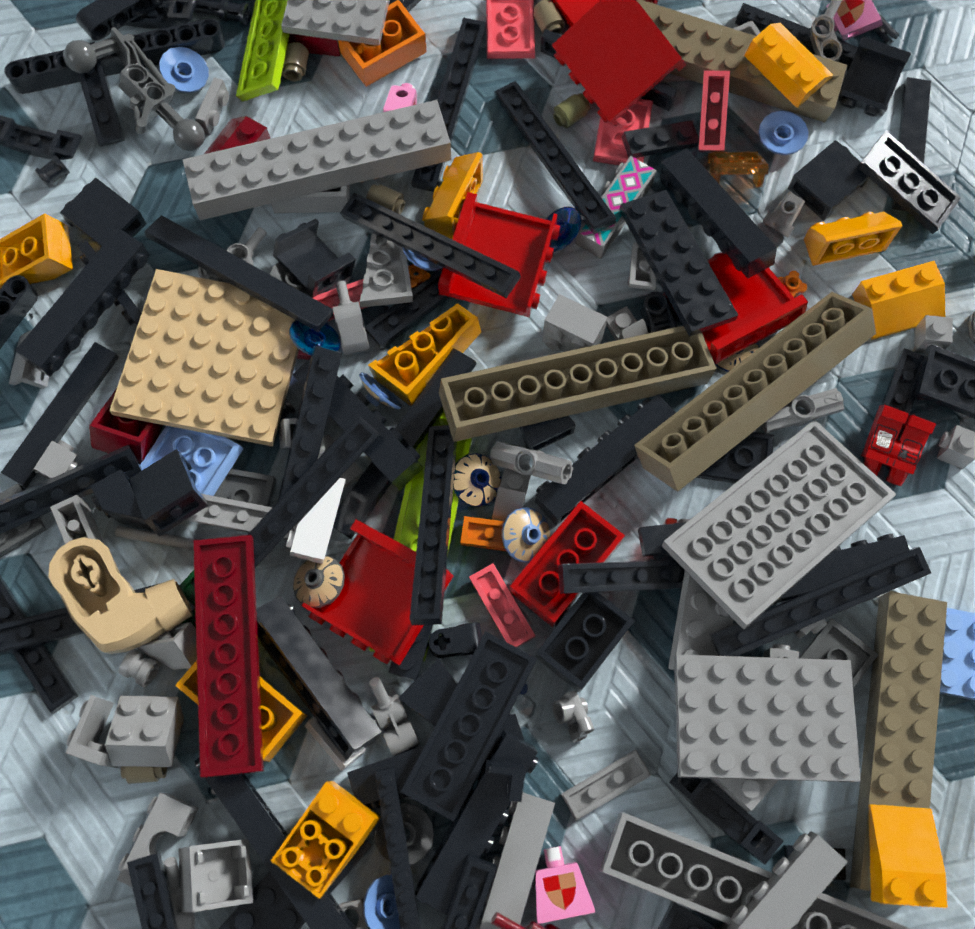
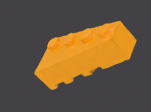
(415, 362)

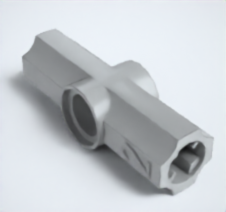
(815, 405)
(543, 466)

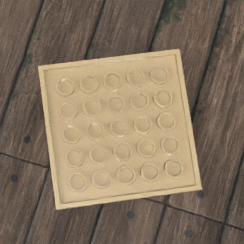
(207, 360)

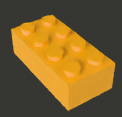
(278, 714)

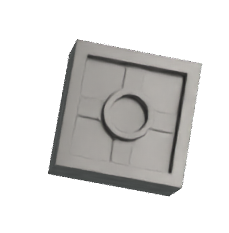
(215, 875)

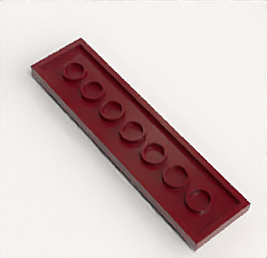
(227, 657)

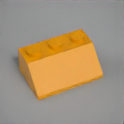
(787, 64)
(448, 199)
(850, 237)
(903, 298)

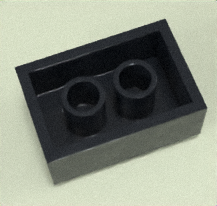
(584, 639)

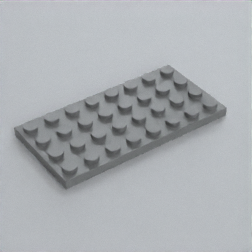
(778, 523)

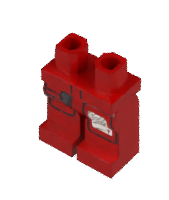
(896, 442)

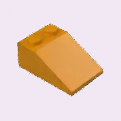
(36, 251)
(905, 857)

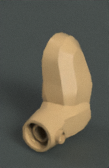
(106, 603)

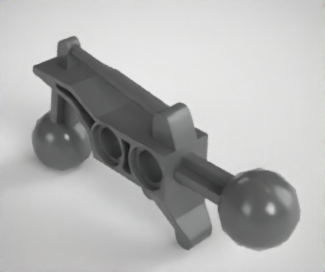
(137, 85)

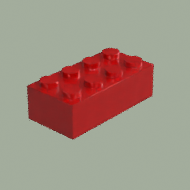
(579, 539)

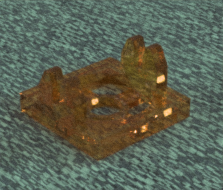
(738, 164)

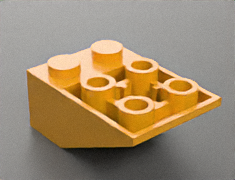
(325, 838)

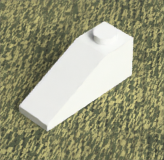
(315, 528)

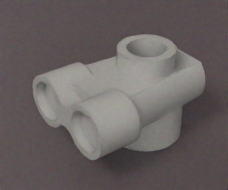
(781, 219)
(573, 711)

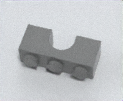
(165, 815)

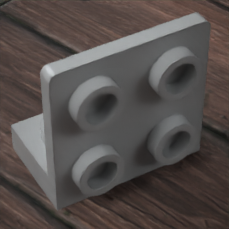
(84, 739)

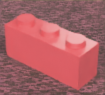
(714, 111)

